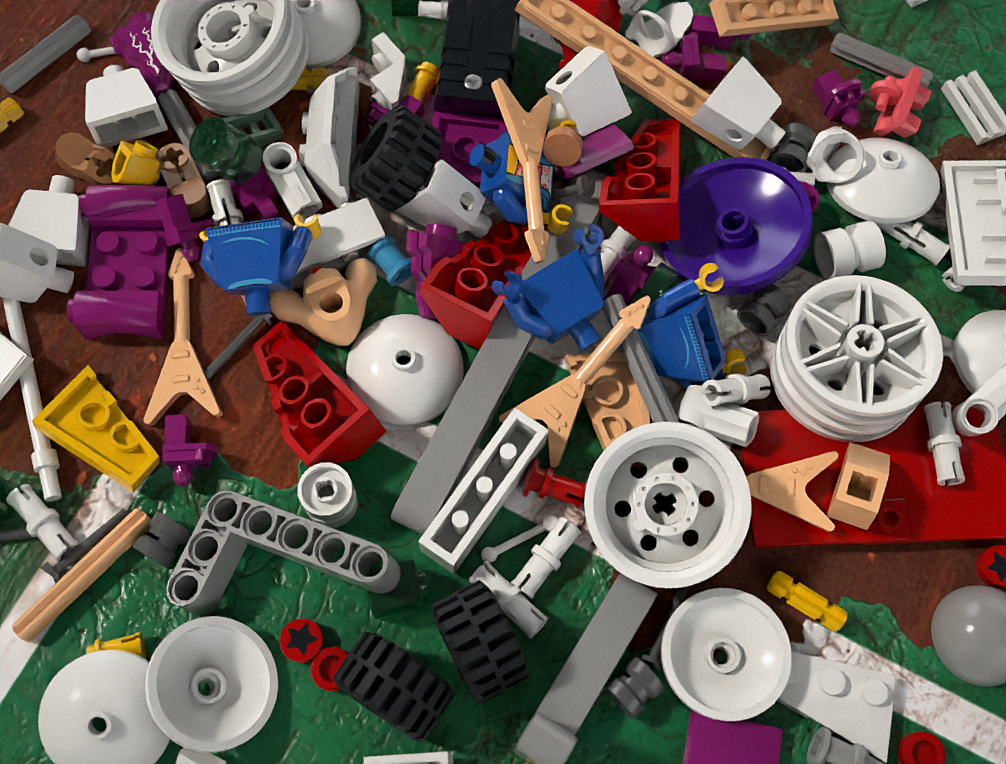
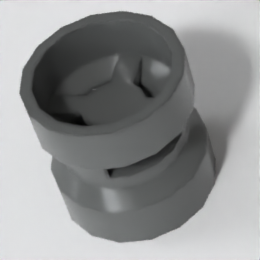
(794, 147)
(764, 309)
(162, 539)
(631, 690)

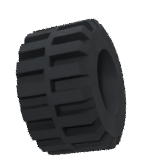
(395, 158)
(480, 641)
(394, 685)

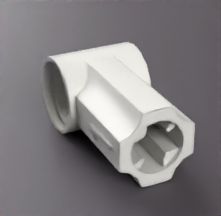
(291, 181)
(989, 400)
(722, 421)

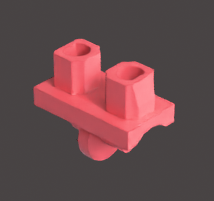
(895, 100)

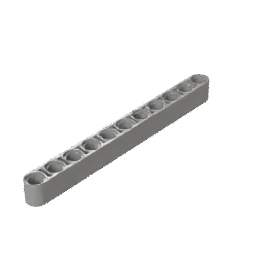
(484, 386)

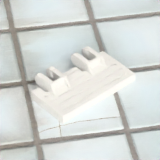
(976, 220)

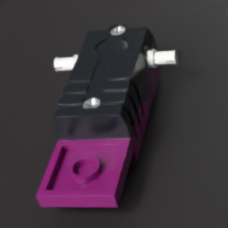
(476, 51)

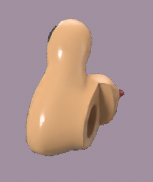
(330, 304)

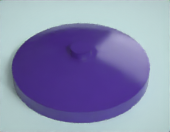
(745, 220)

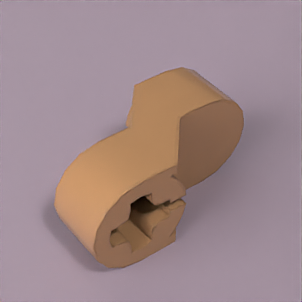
(85, 159)
(178, 166)

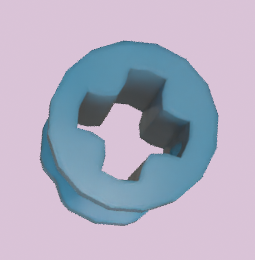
(391, 260)

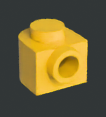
(136, 164)

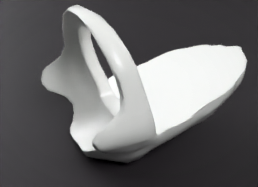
(663, 30)
(823, 149)

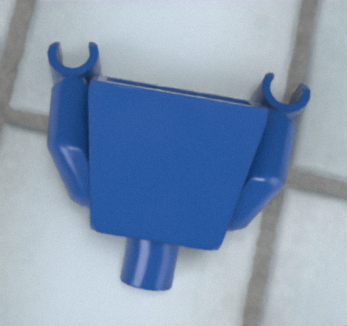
(560, 296)

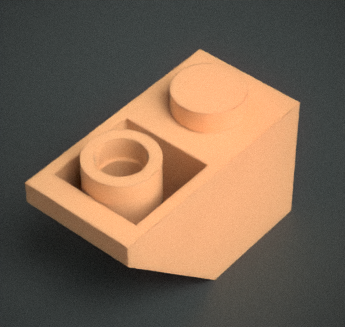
(860, 486)

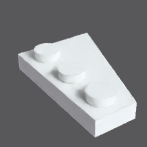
(844, 699)

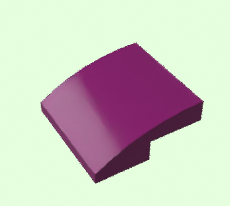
(597, 148)
(730, 742)

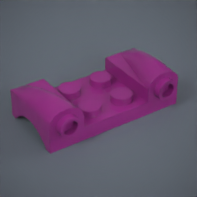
(125, 263)

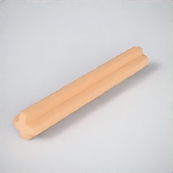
(81, 575)

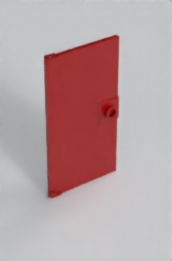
(912, 501)

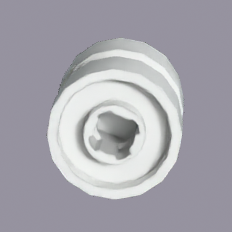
(843, 251)
(328, 494)

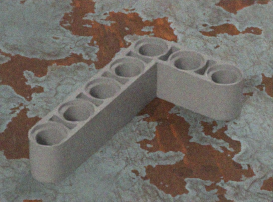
(281, 539)
(554, 725)

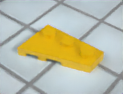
(95, 429)

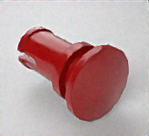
(552, 485)

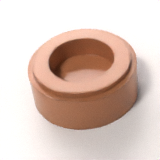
(562, 146)

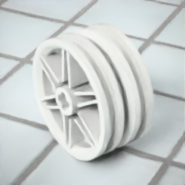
(244, 56)
(866, 339)
(719, 527)

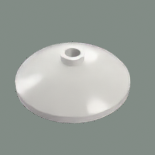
(331, 29)
(891, 186)
(980, 348)
(411, 391)
(754, 647)
(239, 678)
(103, 686)

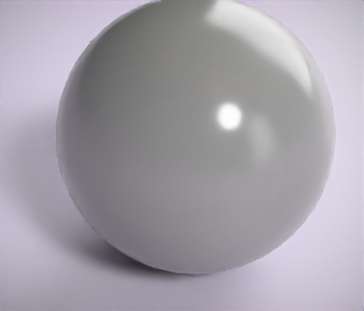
(971, 634)

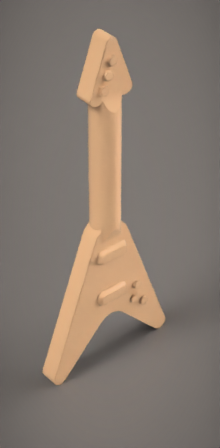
(528, 137)
(182, 368)
(561, 402)
(785, 488)

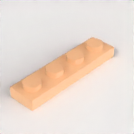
(758, 16)

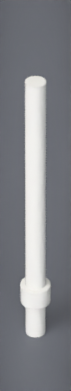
(44, 458)

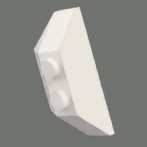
(332, 135)

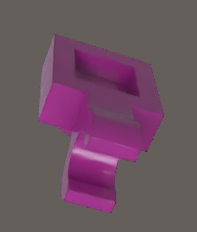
(257, 195)

